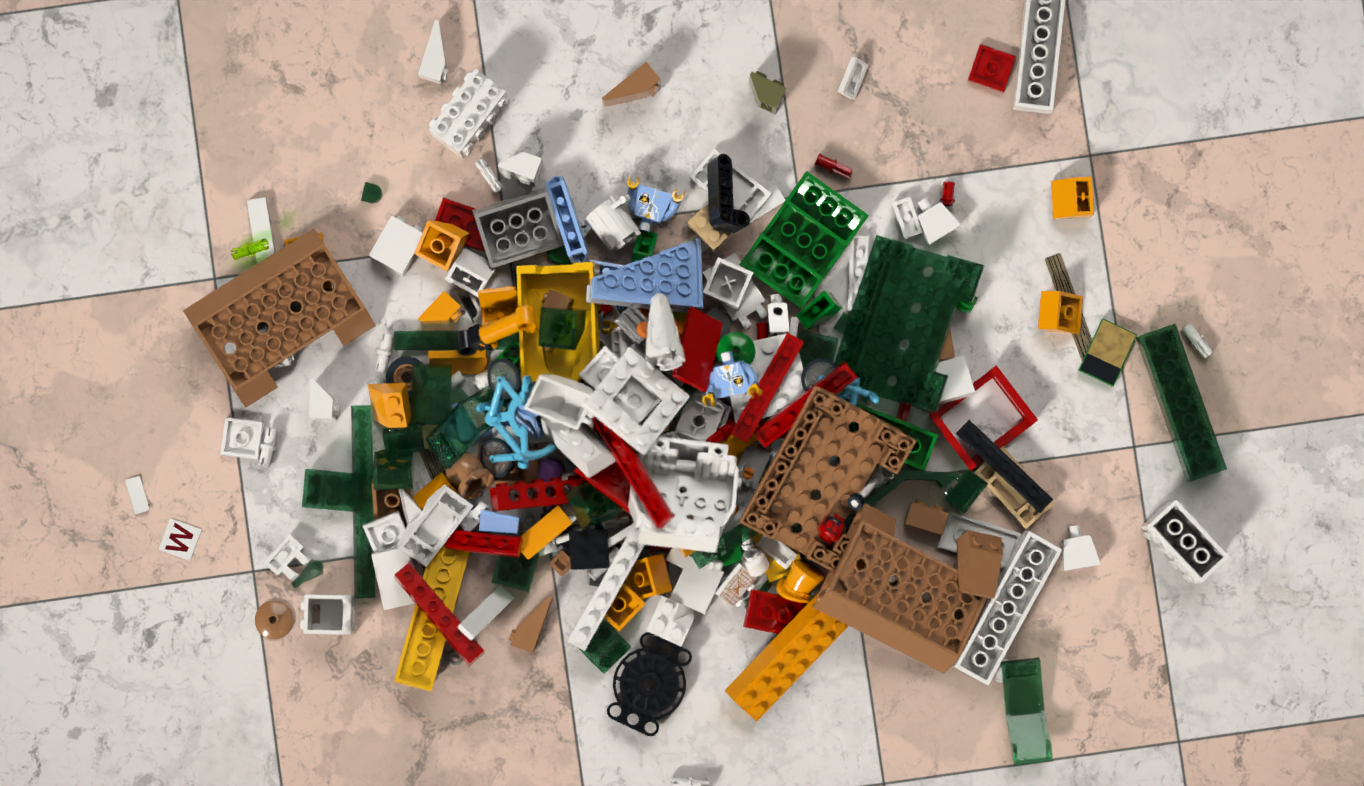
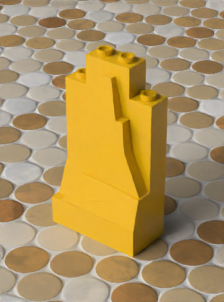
(571, 281)

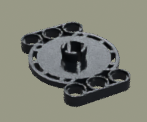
(644, 702)

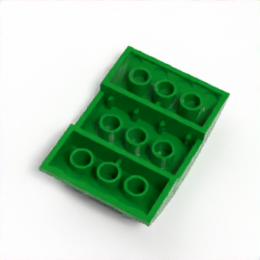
(804, 240)

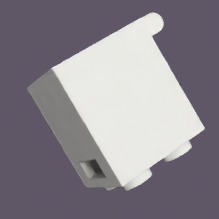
(336, 614)

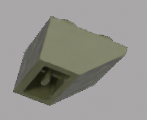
(766, 92)

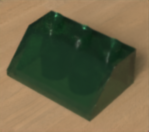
(431, 392)

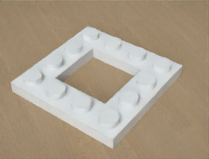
(637, 436)

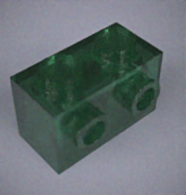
(404, 438)

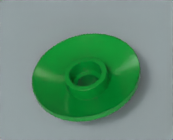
(739, 340)

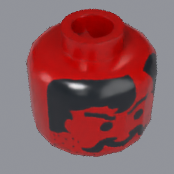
(831, 528)

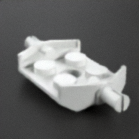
(686, 427)

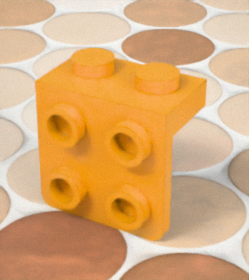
(497, 303)

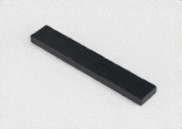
(1004, 466)

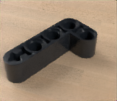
(720, 197)

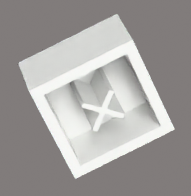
(728, 283)

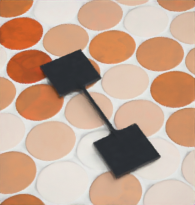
(589, 546)

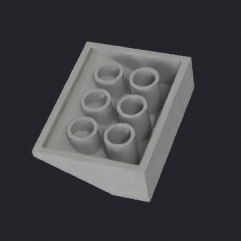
(518, 227)

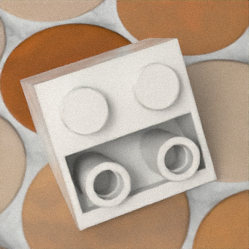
(522, 166)
(470, 272)

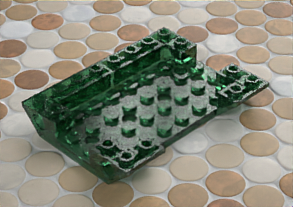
(885, 318)

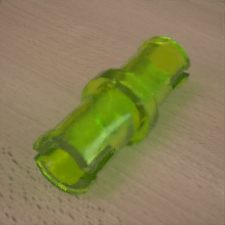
(249, 249)

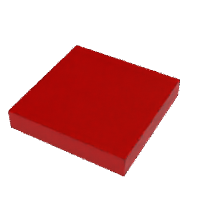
(991, 68)

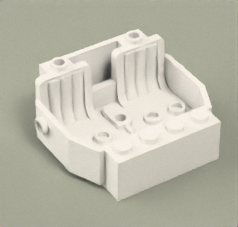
(709, 499)

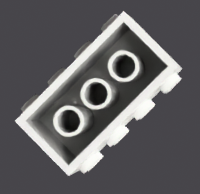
(468, 113)
(1184, 542)

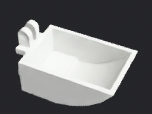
(560, 400)

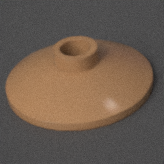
(283, 615)

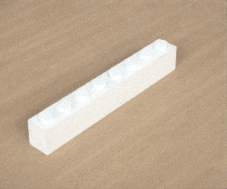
(607, 590)

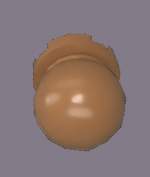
(469, 476)

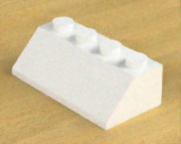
(581, 446)

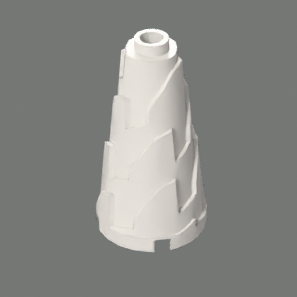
(663, 340)

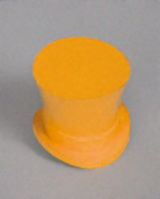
(799, 582)

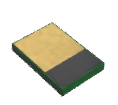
(1107, 352)

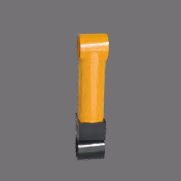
(486, 336)

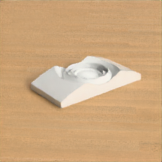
(747, 193)
(434, 525)

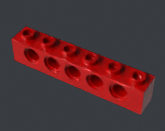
(501, 501)
(438, 613)

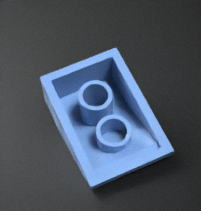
(499, 524)

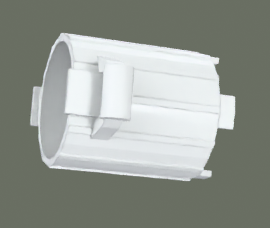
(612, 224)

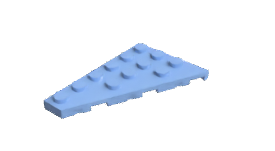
(670, 272)

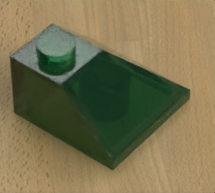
(561, 327)

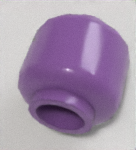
(549, 469)

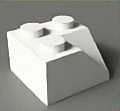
(671, 621)

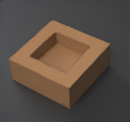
(561, 563)

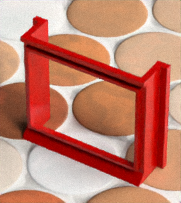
(1013, 397)

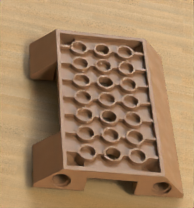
(266, 296)
(805, 466)
(897, 612)

